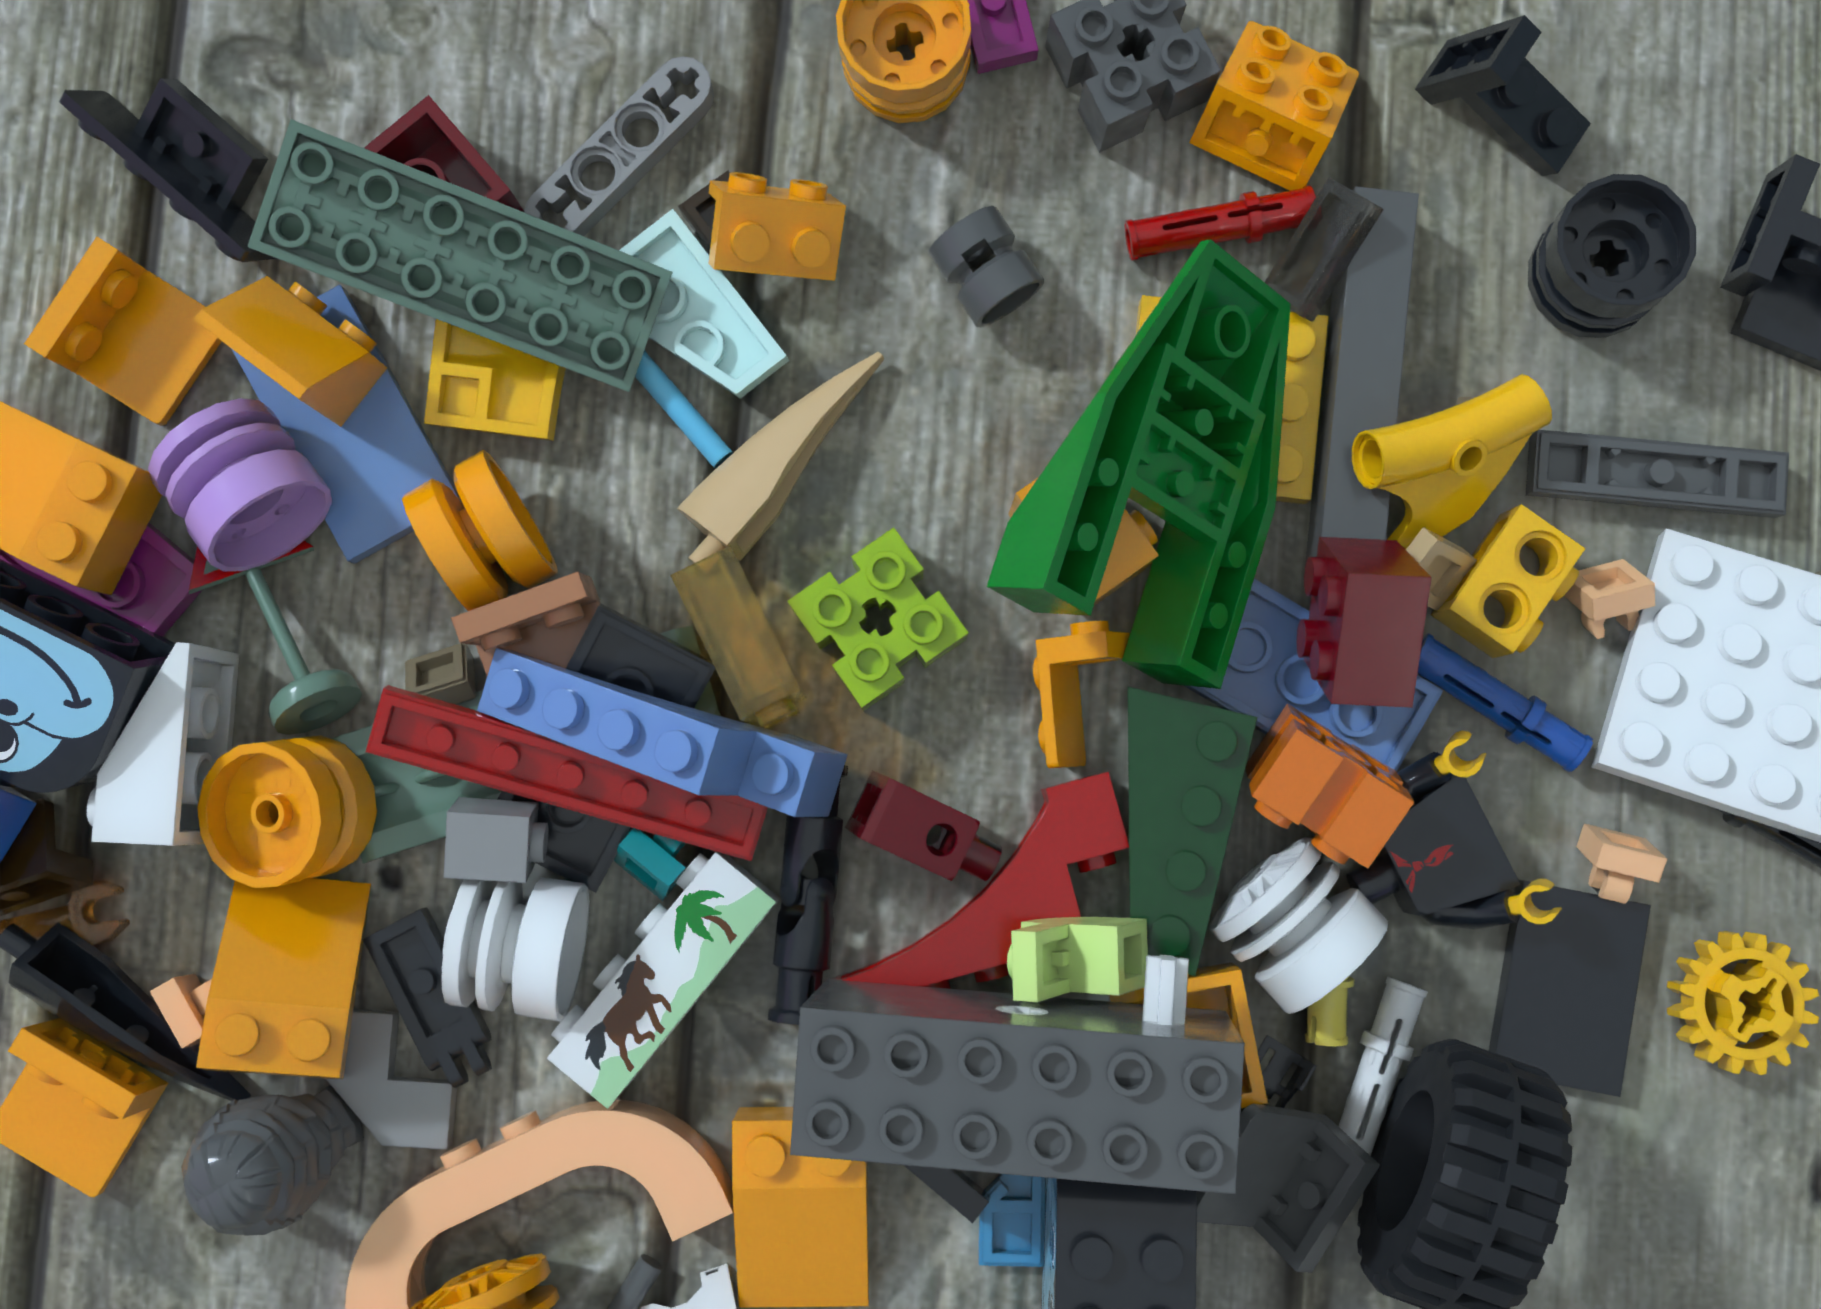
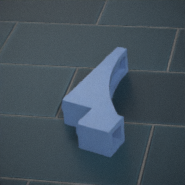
(663, 738)

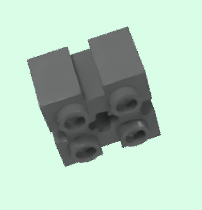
(1118, 92)

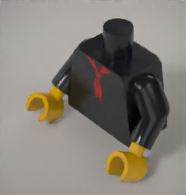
(1446, 854)

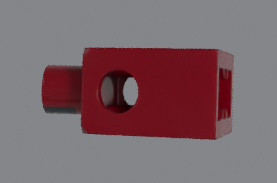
(899, 822)

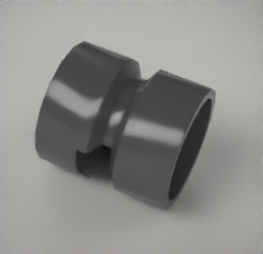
(998, 284)

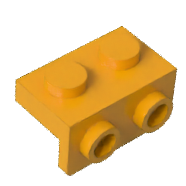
(775, 227)

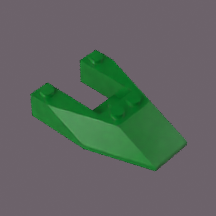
(1190, 436)

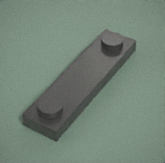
(1657, 473)

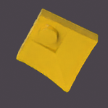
(490, 386)

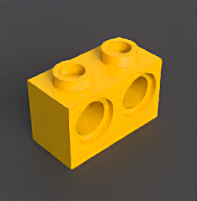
(1503, 577)

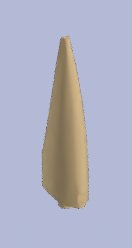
(754, 483)

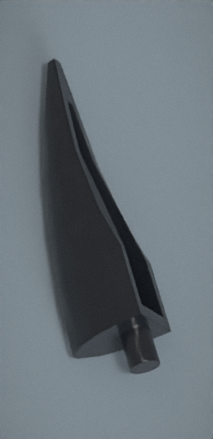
(105, 1003)

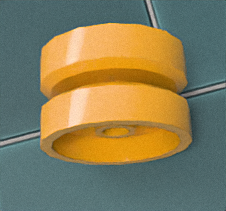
(476, 536)
(286, 810)

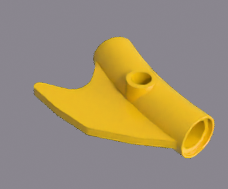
(1450, 458)

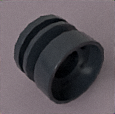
(1625, 227)

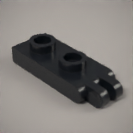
(411, 967)

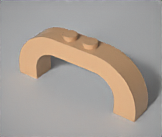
(629, 1136)

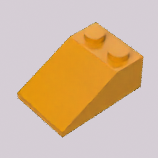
(69, 503)
(286, 979)
(796, 1219)

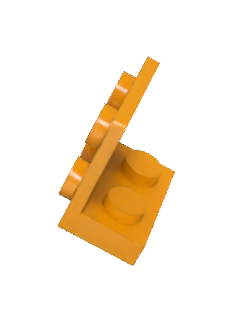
(1275, 106)
(126, 333)
(75, 1105)

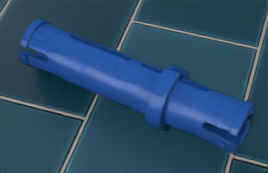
(1521, 717)

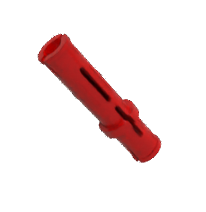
(1224, 222)

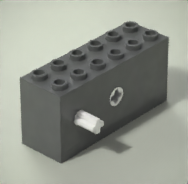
(1022, 1083)

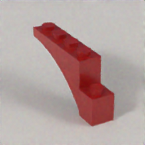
(1074, 825)

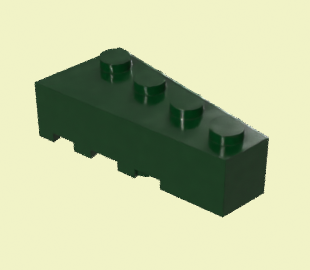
(1182, 805)

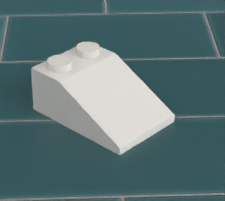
(169, 745)

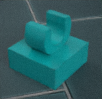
(651, 861)

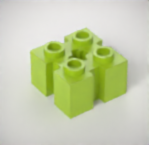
(888, 580)

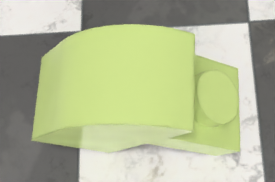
(1077, 957)

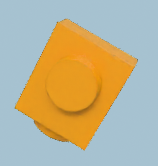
(1059, 686)

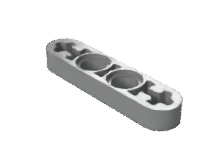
(629, 161)

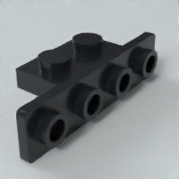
(184, 154)

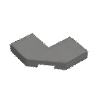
(393, 1107)

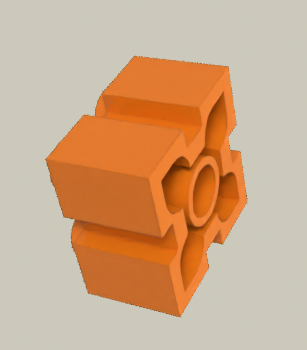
(1327, 786)

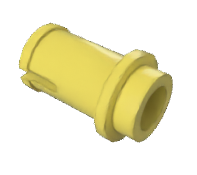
(1329, 1017)

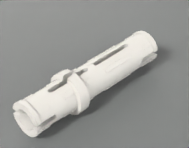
(1381, 1061)

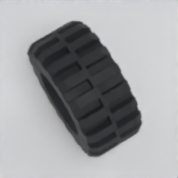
(1465, 1180)

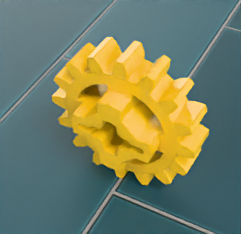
(1765, 985)

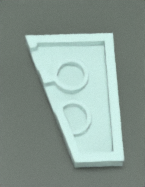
(703, 313)

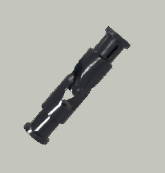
(806, 910)

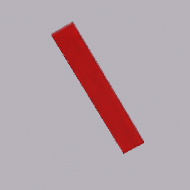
(529, 765)

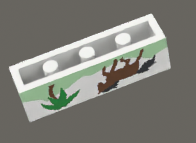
(662, 978)

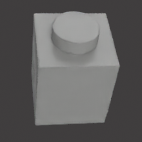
(493, 840)

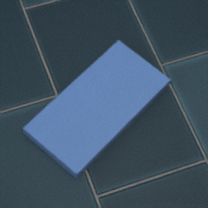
(367, 460)
(1269, 674)

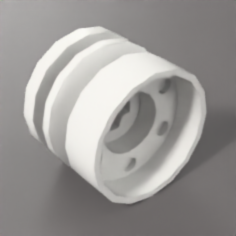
(1308, 937)
(503, 942)

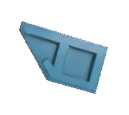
(1013, 1222)

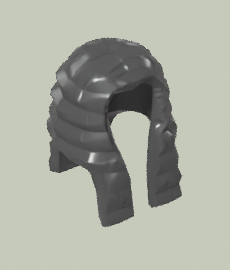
(266, 1159)

